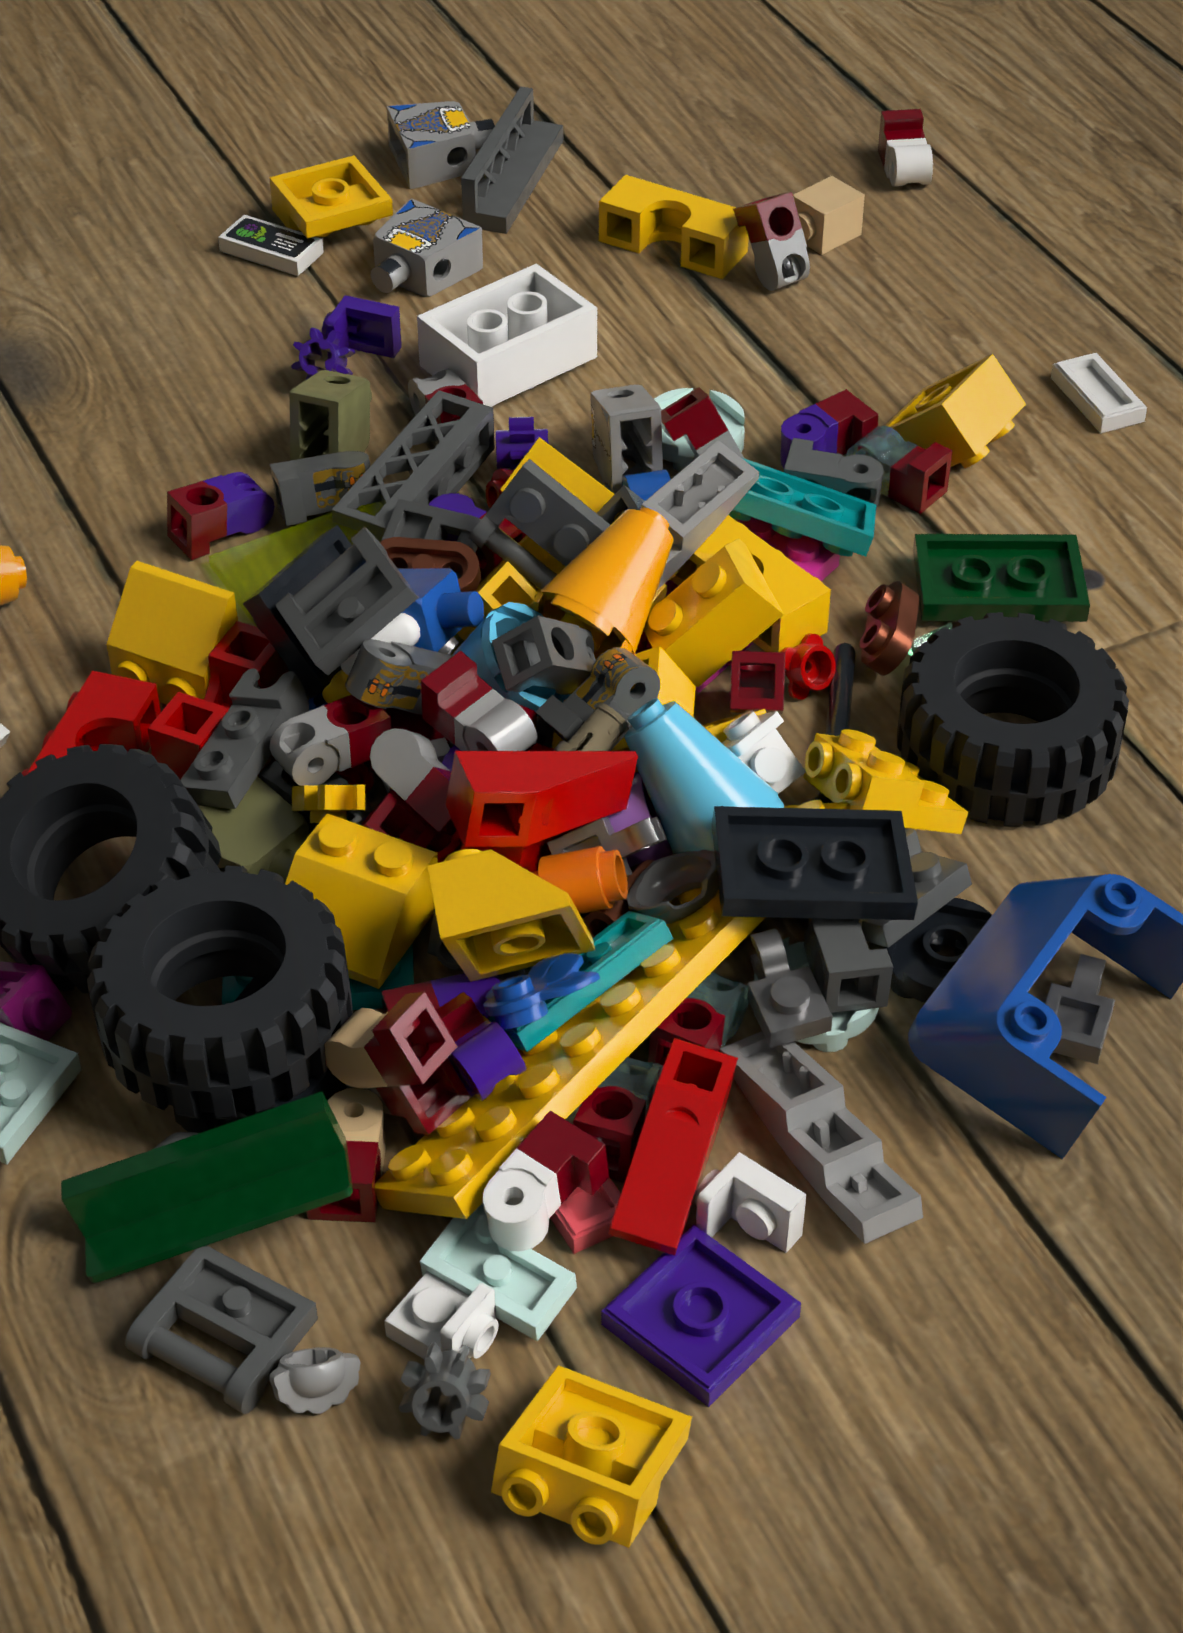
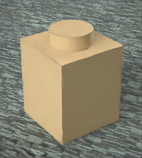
(829, 214)

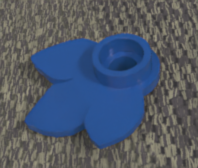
(524, 996)

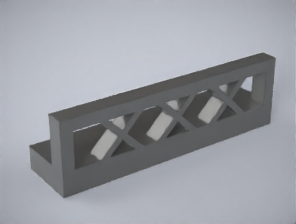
(508, 165)
(444, 470)

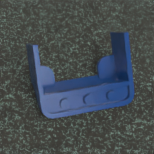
(998, 1037)

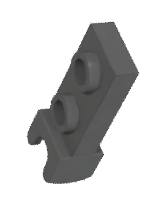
(242, 739)

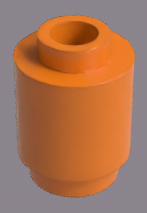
(588, 875)

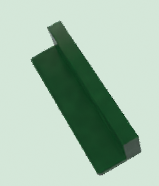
(209, 1187)

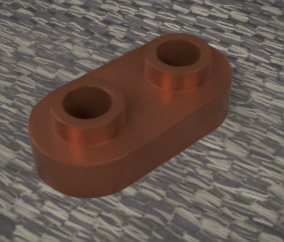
(429, 553)
(889, 627)

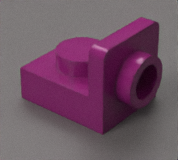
(31, 1000)

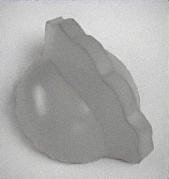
(315, 1379)

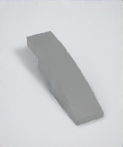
(700, 500)
(822, 1137)

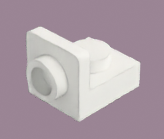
(762, 748)
(755, 1199)
(444, 1316)

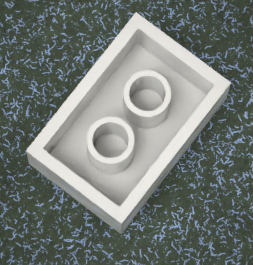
(509, 334)

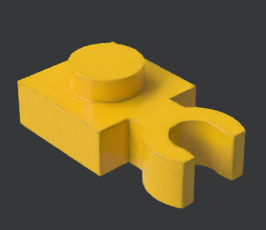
(328, 799)

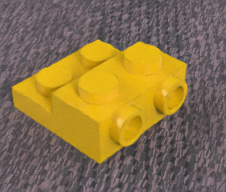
(329, 197)
(870, 779)
(589, 1457)

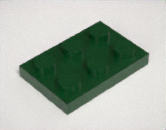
(1000, 573)

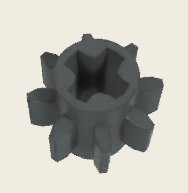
(455, 1393)

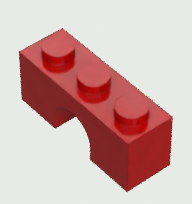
(104, 712)
(189, 721)

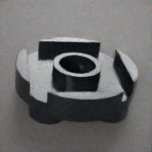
(914, 956)

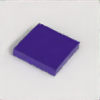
(701, 1315)

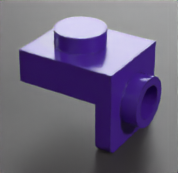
(365, 326)

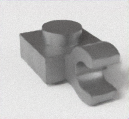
(601, 833)
(783, 1000)
(1082, 1011)

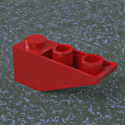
(534, 794)
(674, 1146)

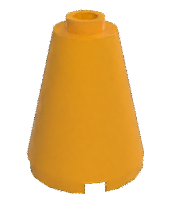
(612, 581)

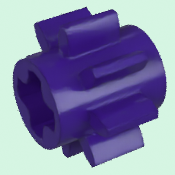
(312, 351)
(517, 441)

